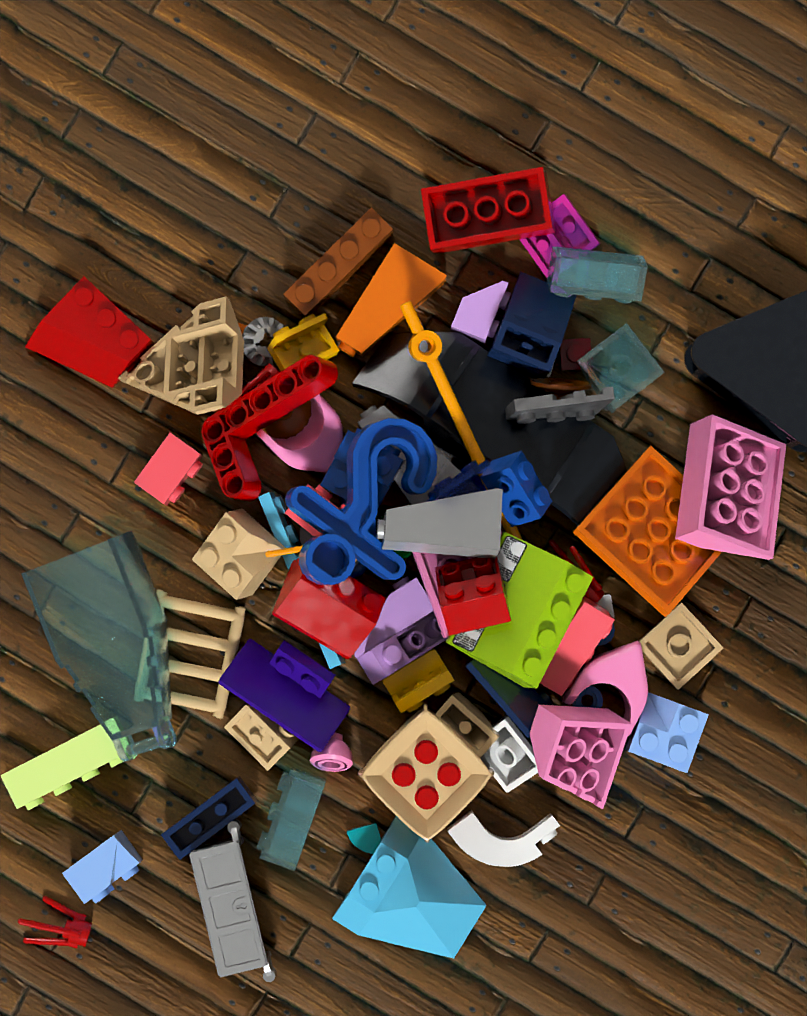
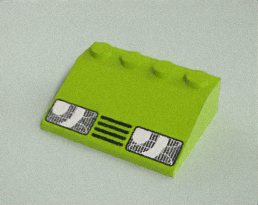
(541, 602)

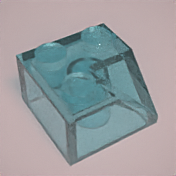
(622, 364)

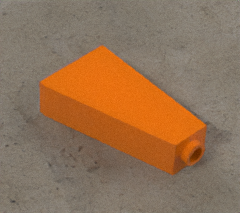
(378, 311)

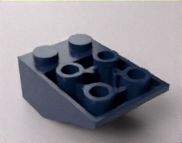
(532, 326)

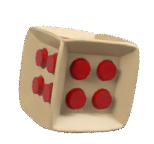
(425, 774)

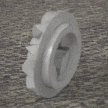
(254, 334)

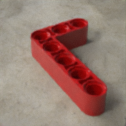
(259, 414)

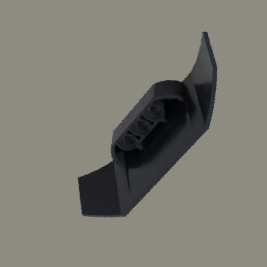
(570, 456)

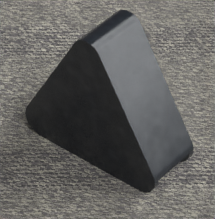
(760, 367)

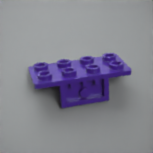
(287, 690)

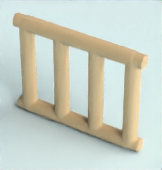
(229, 646)

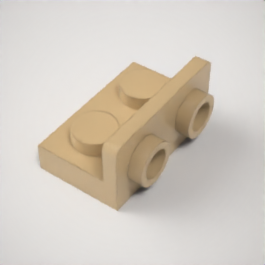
(260, 736)

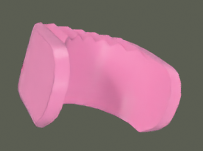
(315, 445)
(622, 669)

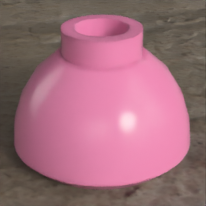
(334, 757)

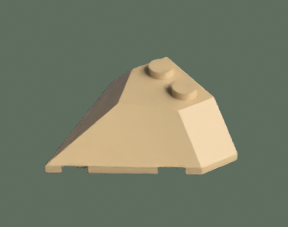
(195, 363)

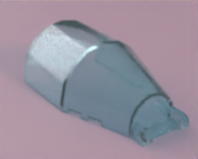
(110, 638)

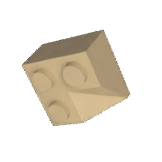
(237, 552)

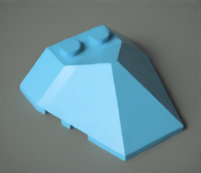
(411, 896)

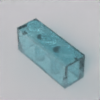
(597, 274)
(291, 818)

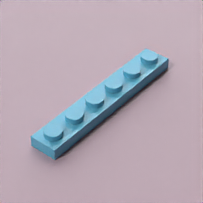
(286, 534)

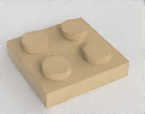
(679, 646)

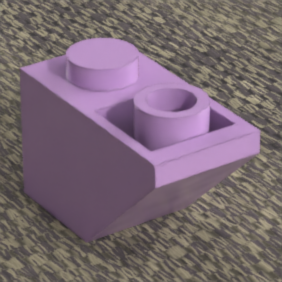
(478, 312)

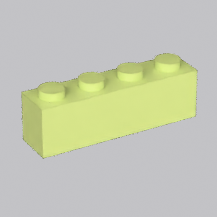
(59, 767)

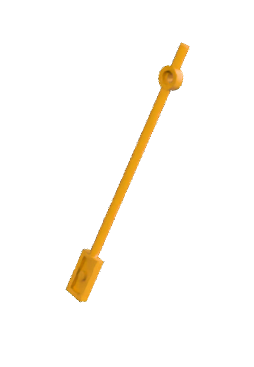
(438, 374)

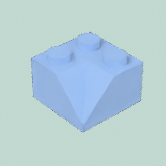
(667, 733)
(97, 871)

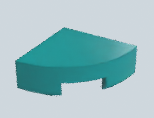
(365, 837)

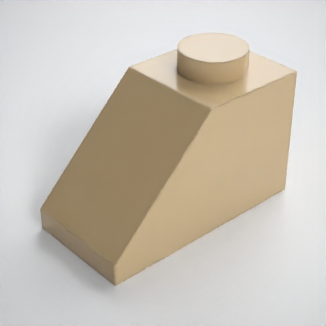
(468, 723)

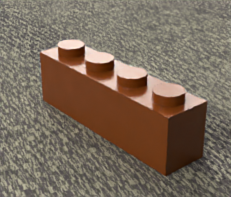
(339, 263)

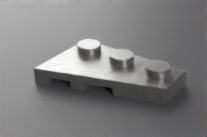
(547, 406)

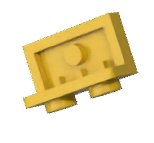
(303, 340)
(418, 681)

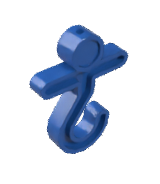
(352, 530)

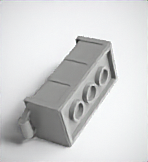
(230, 907)

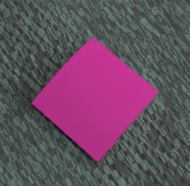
(570, 233)

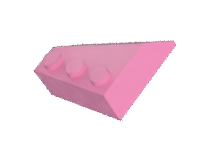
(579, 748)

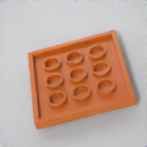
(637, 532)

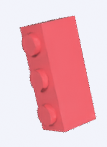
(578, 645)

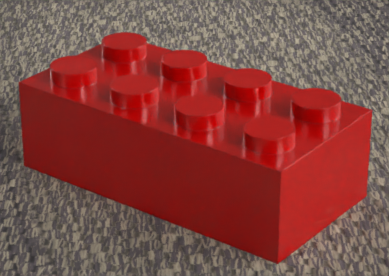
(488, 210)

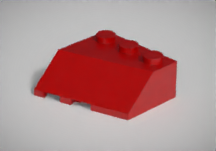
(90, 335)

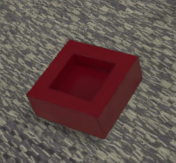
(571, 351)

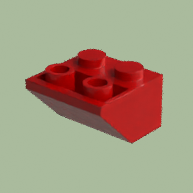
(472, 594)

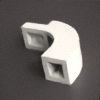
(497, 850)

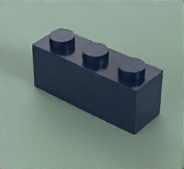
(209, 818)

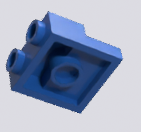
(387, 469)

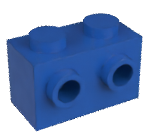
(523, 493)

